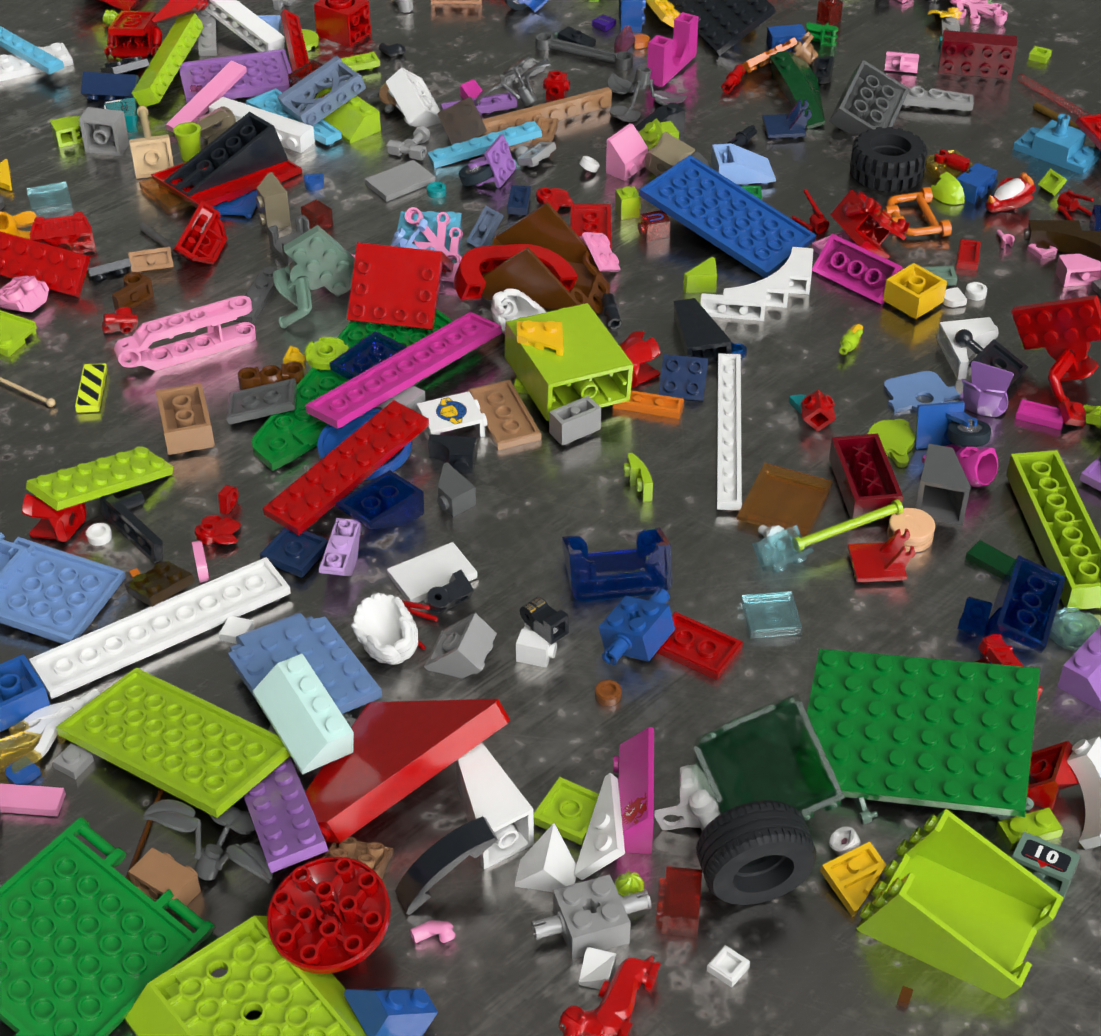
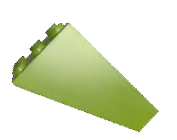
(960, 906)

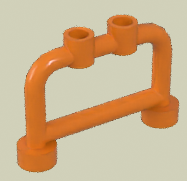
(923, 197)

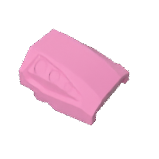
(23, 294)

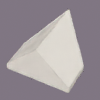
(547, 864)

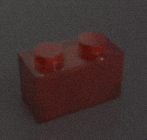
(681, 901)

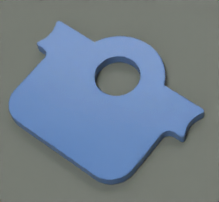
(906, 388)

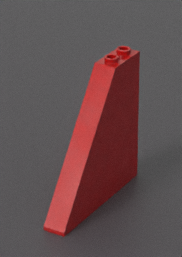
(394, 754)

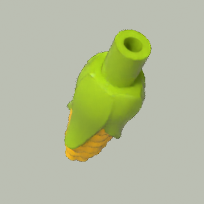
(850, 339)

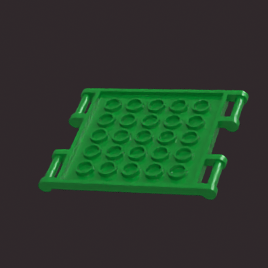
(83, 939)

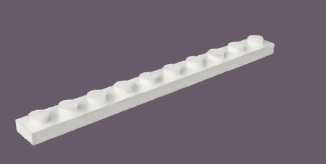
(729, 432)

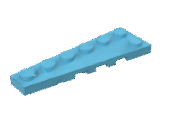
(269, 102)

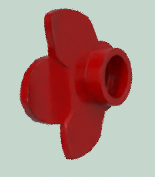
(555, 197)
(217, 530)

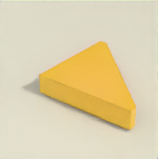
(5, 177)

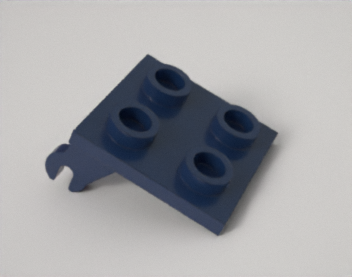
(789, 124)
(683, 377)

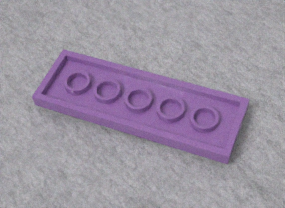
(284, 819)

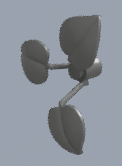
(641, 81)
(525, 91)
(211, 858)

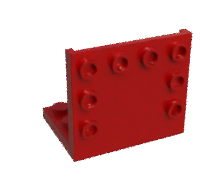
(396, 285)

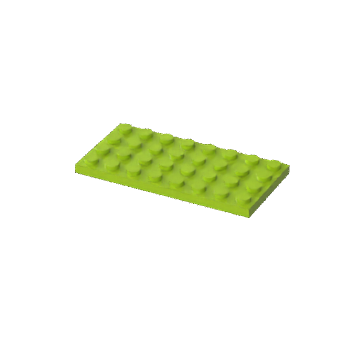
(176, 741)

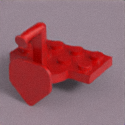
(1066, 334)

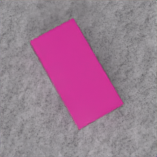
(1039, 414)

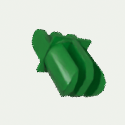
(821, 33)

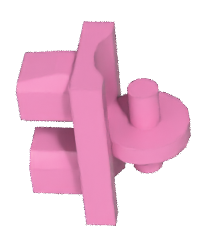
(901, 62)

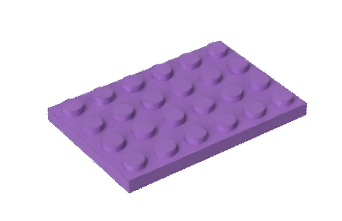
(264, 73)

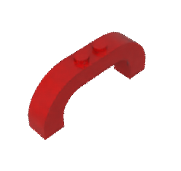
(480, 260)

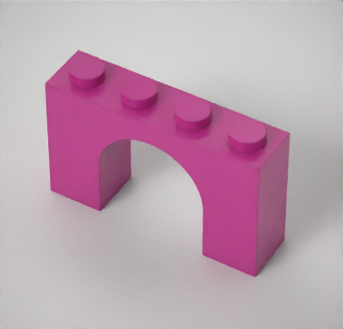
(669, 55)

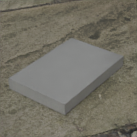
(399, 180)

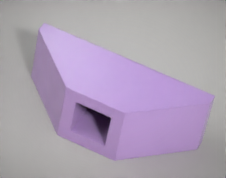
(342, 548)

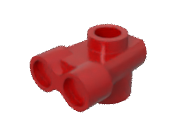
(122, 321)

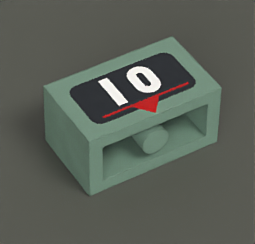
(1047, 861)

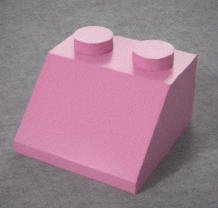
(625, 153)

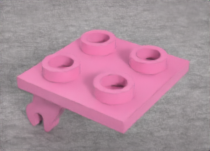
(601, 251)

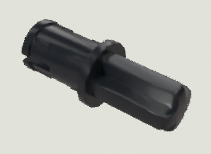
(743, 137)
(611, 311)

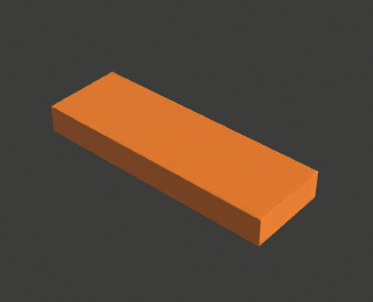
(652, 404)

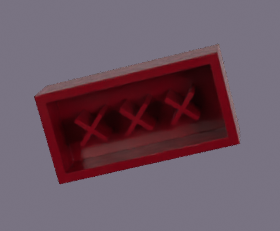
(977, 54)
(863, 473)

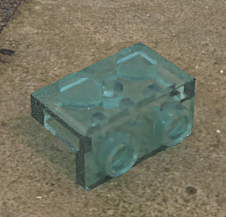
(778, 550)

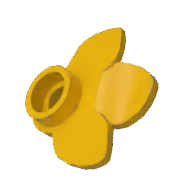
(952, 12)

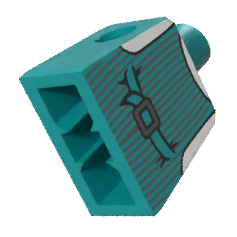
(130, 112)

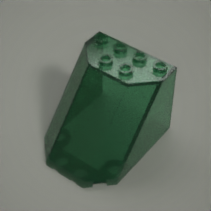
(769, 757)

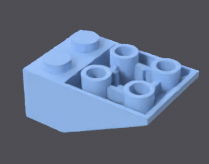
(741, 165)

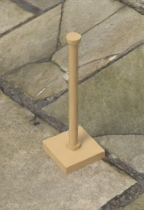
(150, 153)

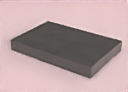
(261, 401)

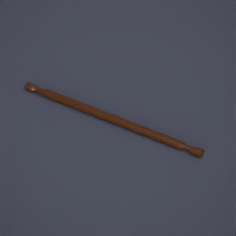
(143, 837)

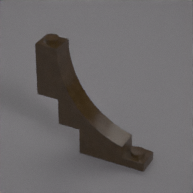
(1065, 236)

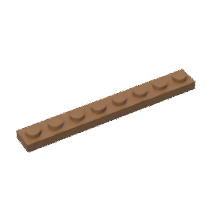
(559, 109)

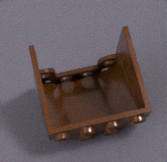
(529, 275)

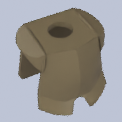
(206, 122)
(666, 154)

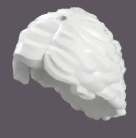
(513, 305)
(385, 628)

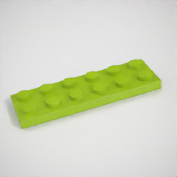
(99, 478)

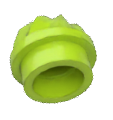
(109, 17)
(629, 883)

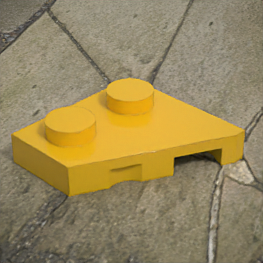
(541, 335)
(854, 875)

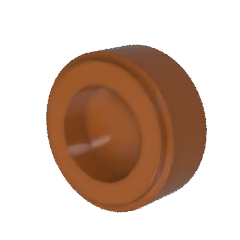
(608, 692)

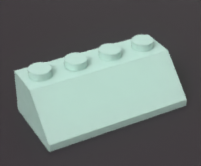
(304, 714)

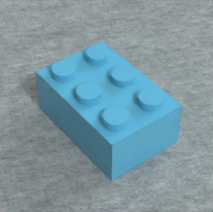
(430, 217)

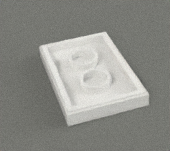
(429, 570)

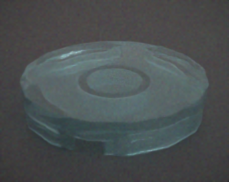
(1073, 627)

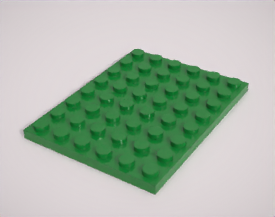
(926, 729)

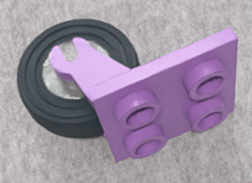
(493, 167)

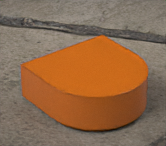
(641, 41)

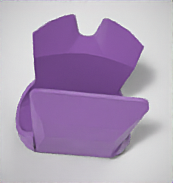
(987, 391)

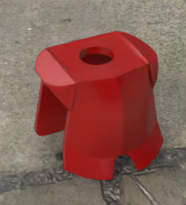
(639, 353)
(53, 523)

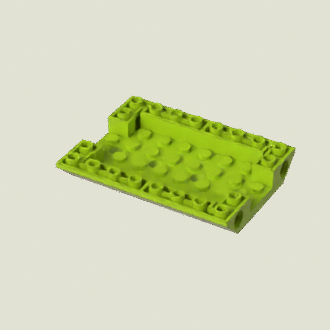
(257, 978)

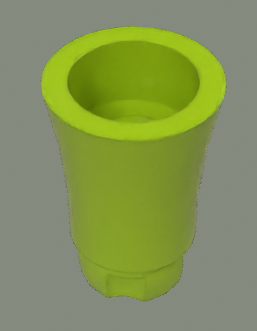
(188, 139)

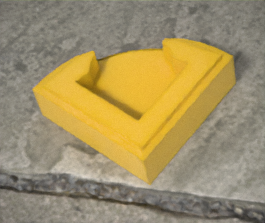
(294, 355)

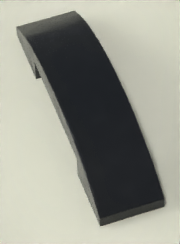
(440, 859)

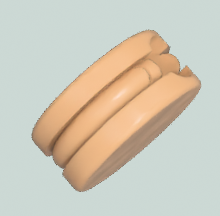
(919, 525)

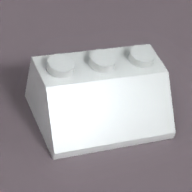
(413, 99)

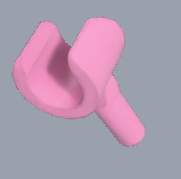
(1005, 239)

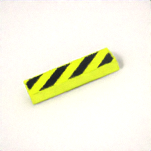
(91, 388)

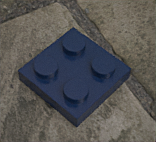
(295, 552)

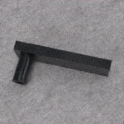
(119, 515)

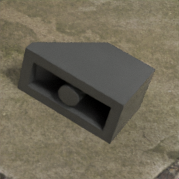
(455, 491)

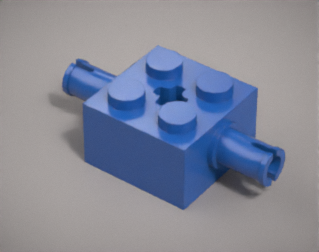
(637, 627)

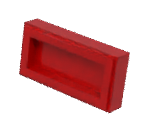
(968, 254)

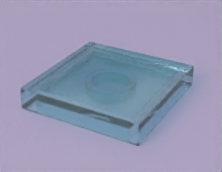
(49, 198)
(771, 614)

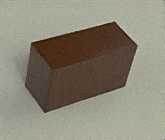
(905, 996)

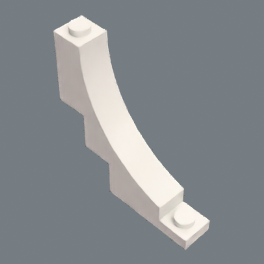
(750, 300)

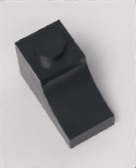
(455, 450)

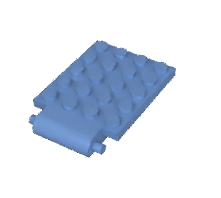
(52, 589)
(322, 647)

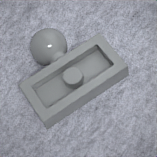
(532, 156)

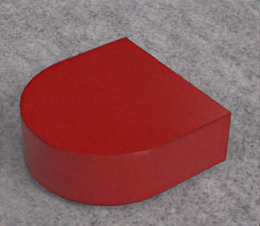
(228, 499)

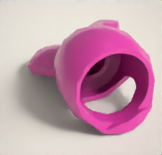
(978, 464)

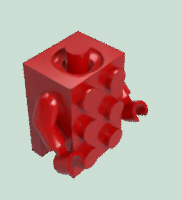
(133, 35)
(866, 222)

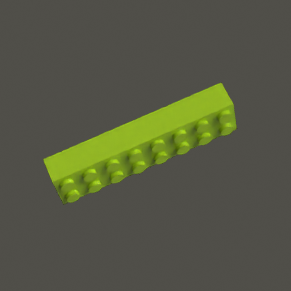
(1059, 524)

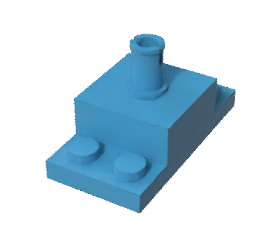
(1059, 145)

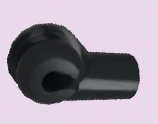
(392, 50)

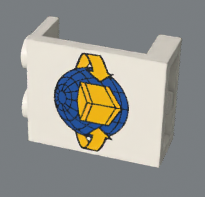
(452, 413)

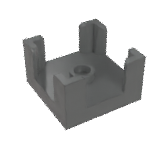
(276, 243)

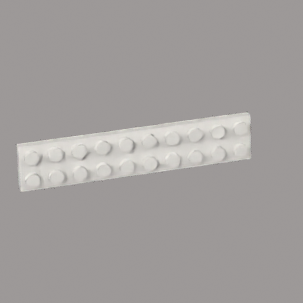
(158, 627)

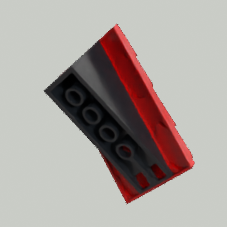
(230, 164)

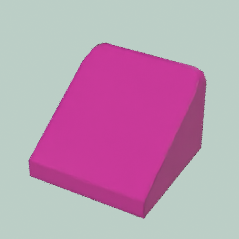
(470, 89)

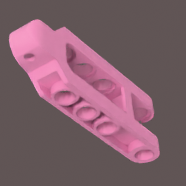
(215, 340)

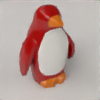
(1011, 194)

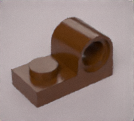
(136, 291)

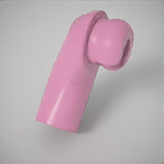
(431, 928)

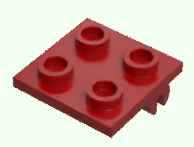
(881, 560)

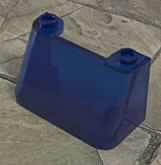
(620, 571)

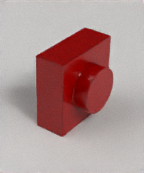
(1073, 413)

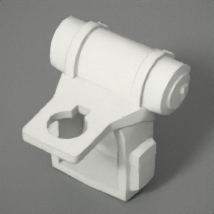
(696, 802)

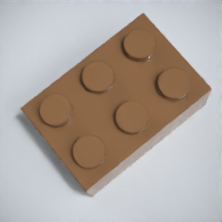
(185, 418)

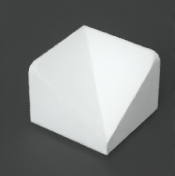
(597, 968)

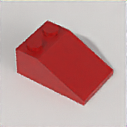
(179, 8)

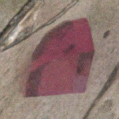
(624, 40)

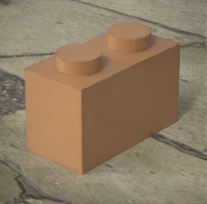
(160, 872)

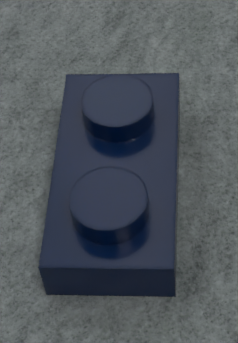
(519, 200)

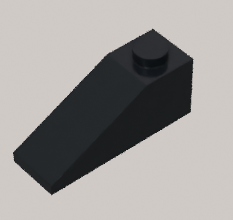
(669, 112)

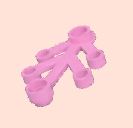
(999, 16)
(438, 241)

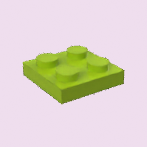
(569, 808)

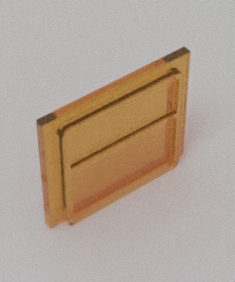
(785, 499)

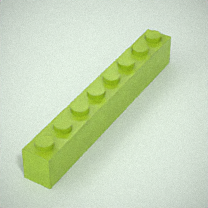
(167, 60)

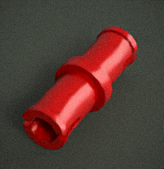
(733, 78)

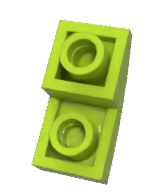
(639, 476)

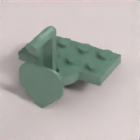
(316, 264)

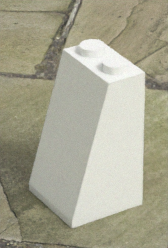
(492, 794)

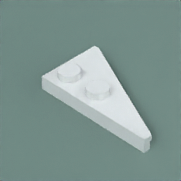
(605, 832)

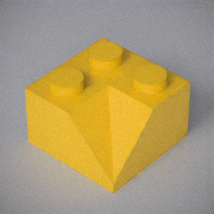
(914, 290)

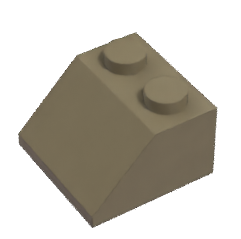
(272, 203)

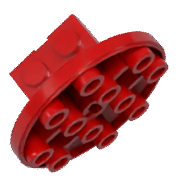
(329, 915)

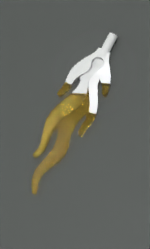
(37, 732)

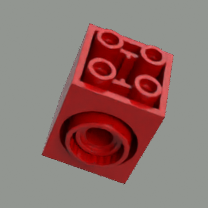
(342, 20)

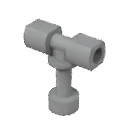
(410, 146)

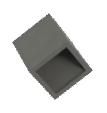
(943, 486)

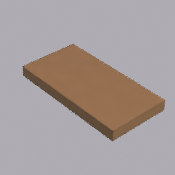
(506, 415)

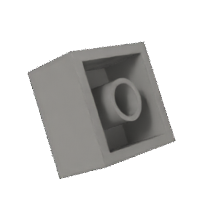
(104, 131)

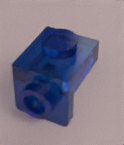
(975, 616)

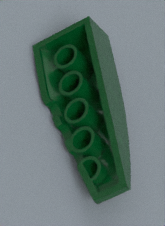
(798, 83)

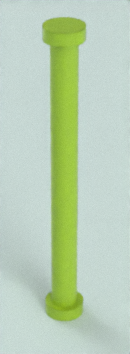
(895, 507)

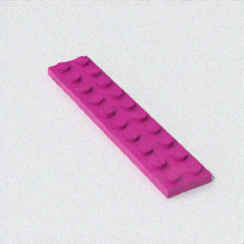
(402, 370)

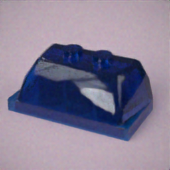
(1026, 606)

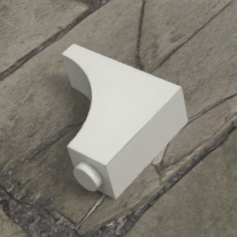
(983, 333)
(1086, 765)

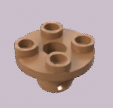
(805, 49)

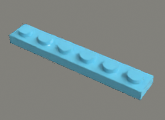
(29, 52)
(478, 146)

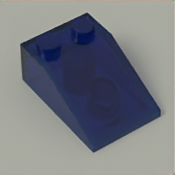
(384, 502)

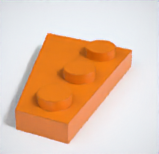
(763, 59)

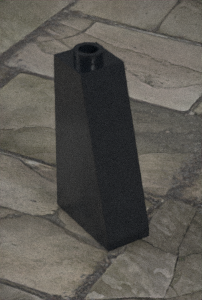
(699, 332)

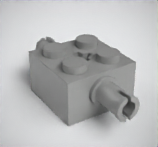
(591, 915)

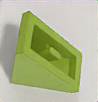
(701, 278)

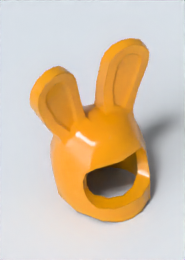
(11, 224)

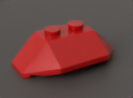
(202, 236)

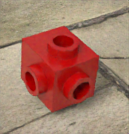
(556, 85)
(818, 410)

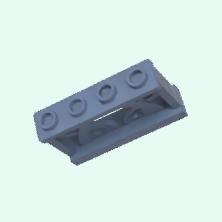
(328, 75)

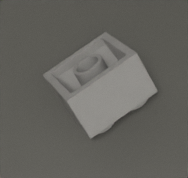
(462, 648)

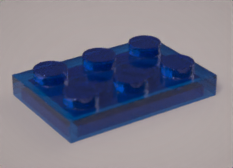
(365, 355)

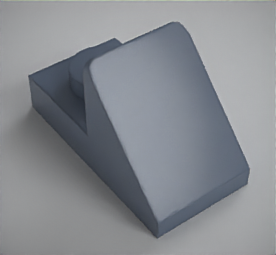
(485, 227)

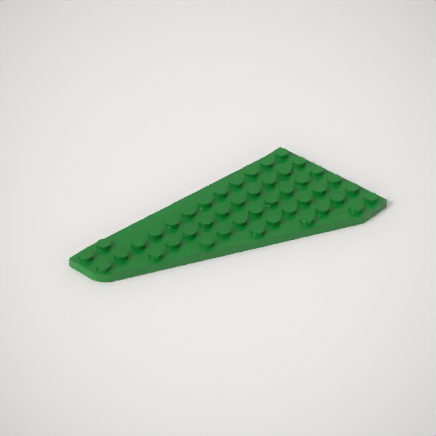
(295, 431)

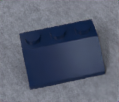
(108, 86)

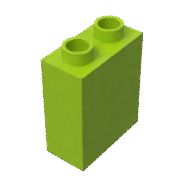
(589, 365)

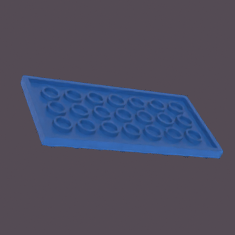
(727, 215)

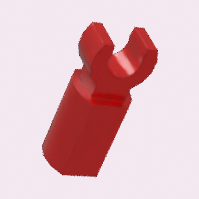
(952, 160)

